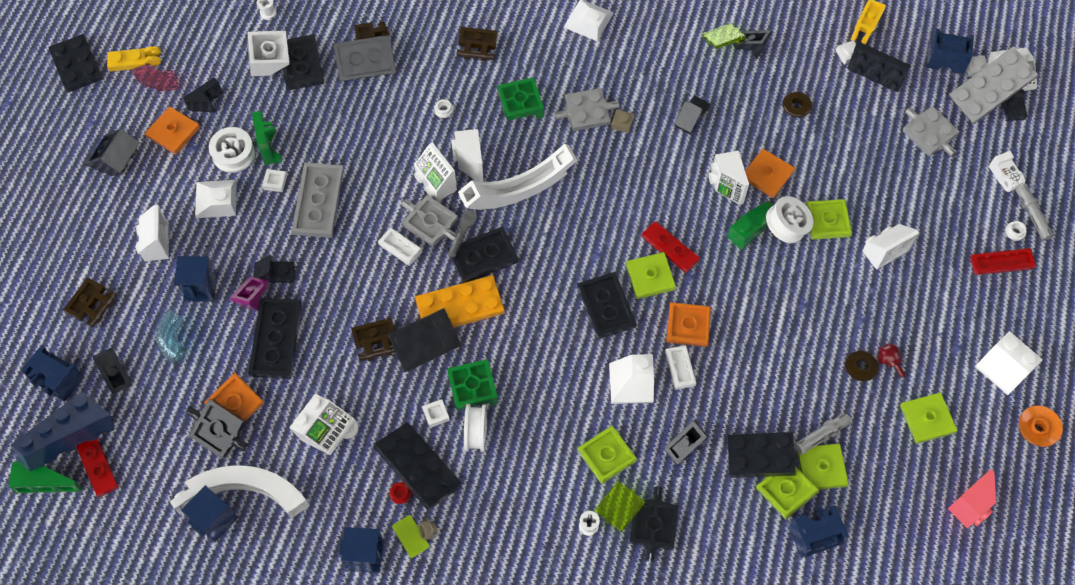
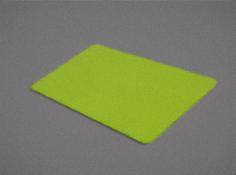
(410, 536)

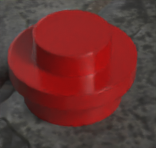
(399, 493)

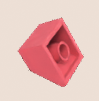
(976, 502)

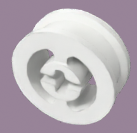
(227, 158)
(789, 219)
(475, 428)

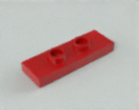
(671, 246)
(1002, 261)
(97, 467)

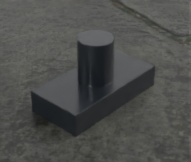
(1015, 107)

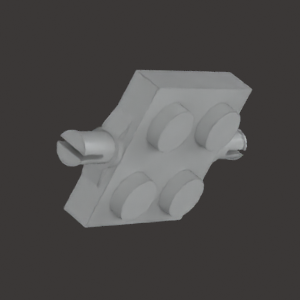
(587, 109)
(930, 131)
(429, 220)

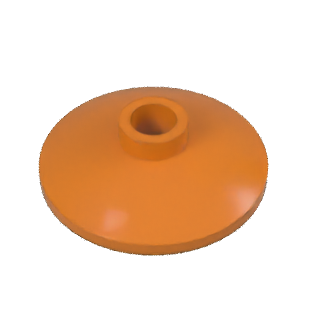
(1046, 419)

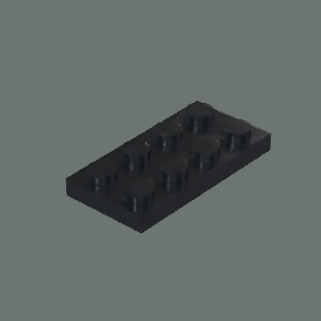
(275, 338)
(417, 466)

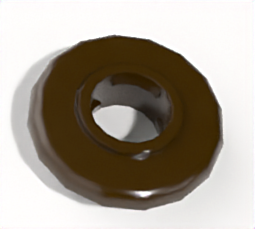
(797, 97)
(857, 373)

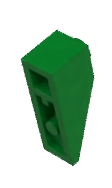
(749, 226)
(39, 480)

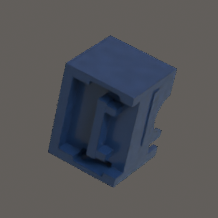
(950, 52)
(196, 278)
(53, 372)
(209, 514)
(818, 535)
(361, 549)

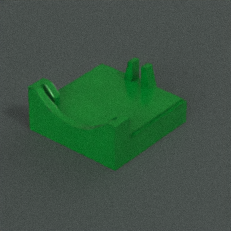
(520, 99)
(264, 138)
(472, 384)

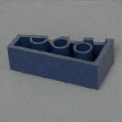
(62, 431)

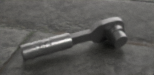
(467, 221)

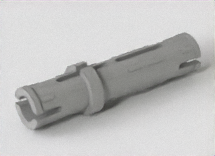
(1030, 204)
(828, 430)

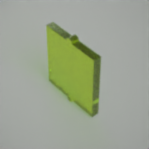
(723, 36)
(619, 506)

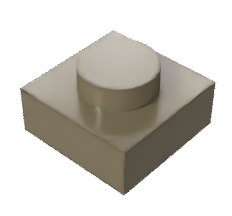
(622, 121)

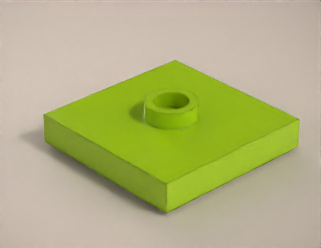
(829, 219)
(650, 275)
(928, 418)
(607, 454)
(824, 466)
(787, 492)

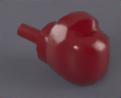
(890, 355)

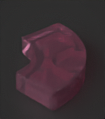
(155, 79)

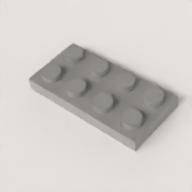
(993, 85)
(318, 200)

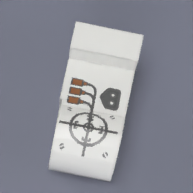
(1006, 171)

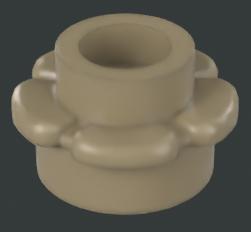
(427, 529)

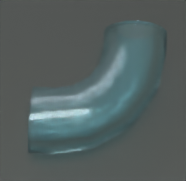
(167, 337)

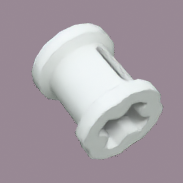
(266, 8)
(589, 515)

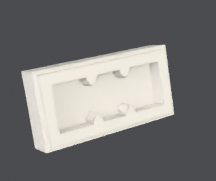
(400, 246)
(680, 367)

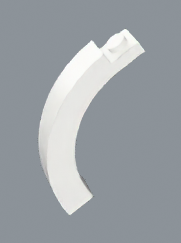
(515, 189)
(244, 478)

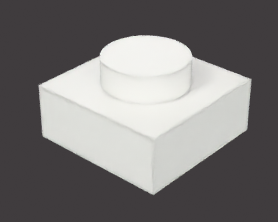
(845, 51)
(976, 64)
(274, 180)
(435, 413)

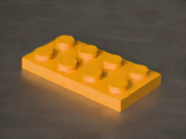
(464, 302)

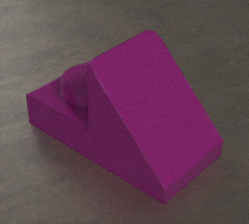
(250, 292)

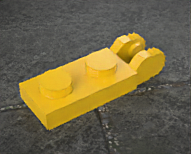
(868, 20)
(133, 58)

